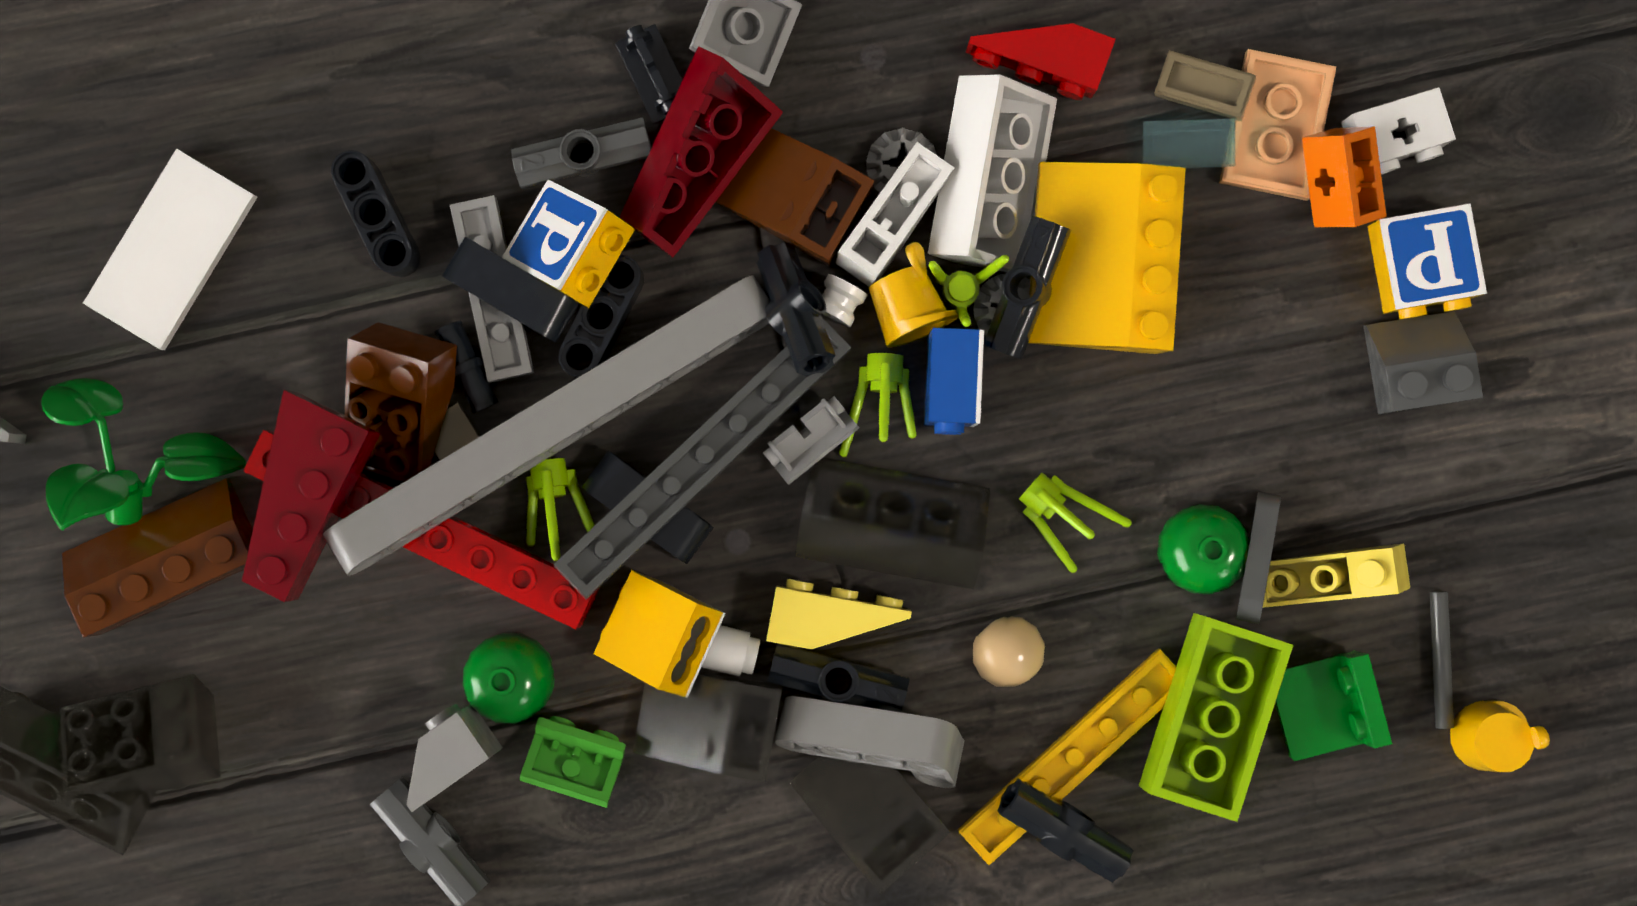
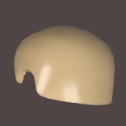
(1008, 652)

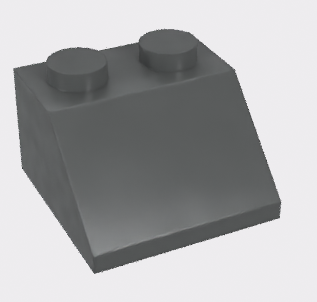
(1421, 362)

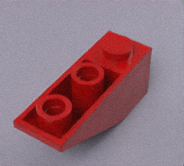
(1053, 54)

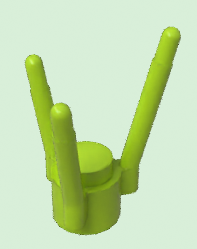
(962, 287)
(884, 375)
(549, 482)
(1045, 498)

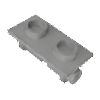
(797, 451)

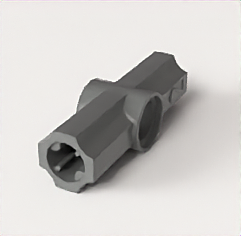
(552, 158)
(430, 844)

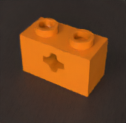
(1344, 177)

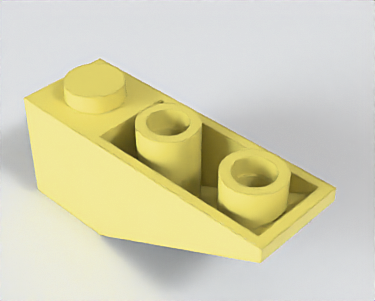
(1337, 576)
(818, 619)

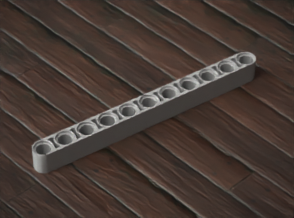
(547, 426)

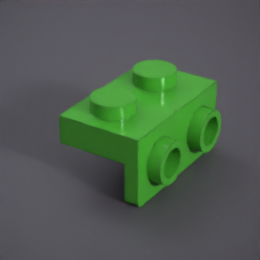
(573, 760)

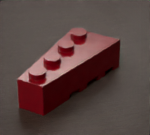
(698, 150)

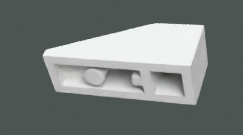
(893, 215)

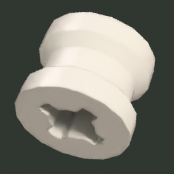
(841, 299)

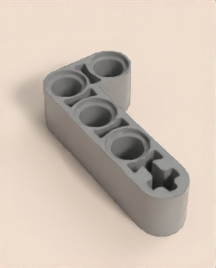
(874, 737)

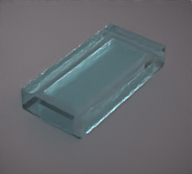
(1190, 143)

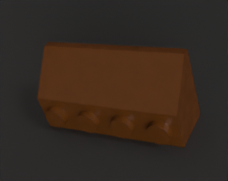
(156, 559)

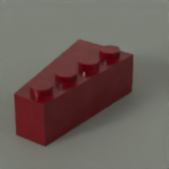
(304, 490)

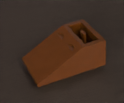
(798, 195)
(401, 390)

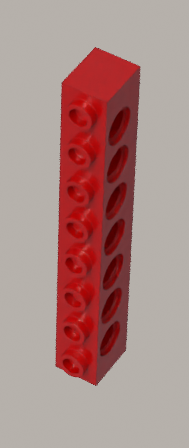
(470, 553)

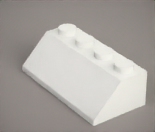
(995, 150)

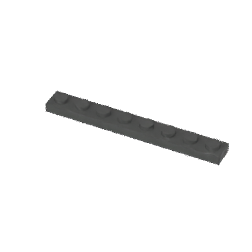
(689, 470)

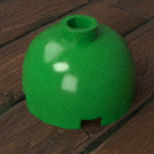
(1203, 549)
(508, 678)

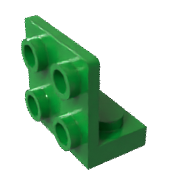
(1331, 706)

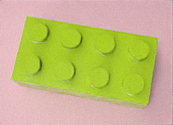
(1215, 717)

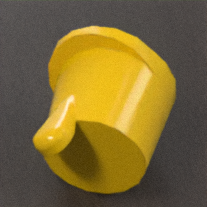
(908, 302)
(1495, 736)

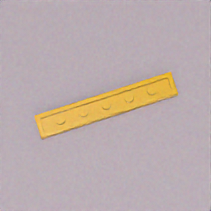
(1078, 751)

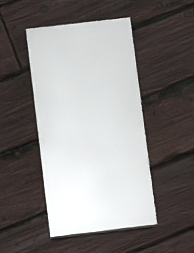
(170, 250)

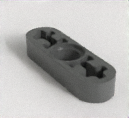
(1258, 557)

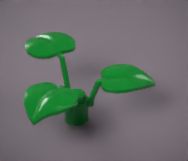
(84, 492)

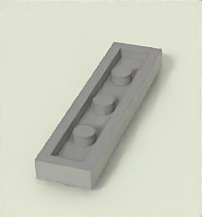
(499, 335)

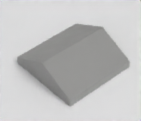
(747, 34)

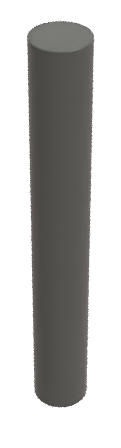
(1441, 660)

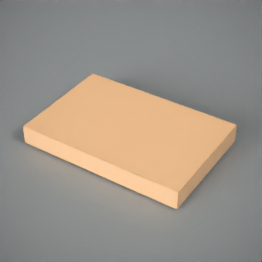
(1284, 106)

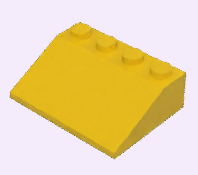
(1120, 258)

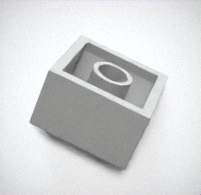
(451, 749)

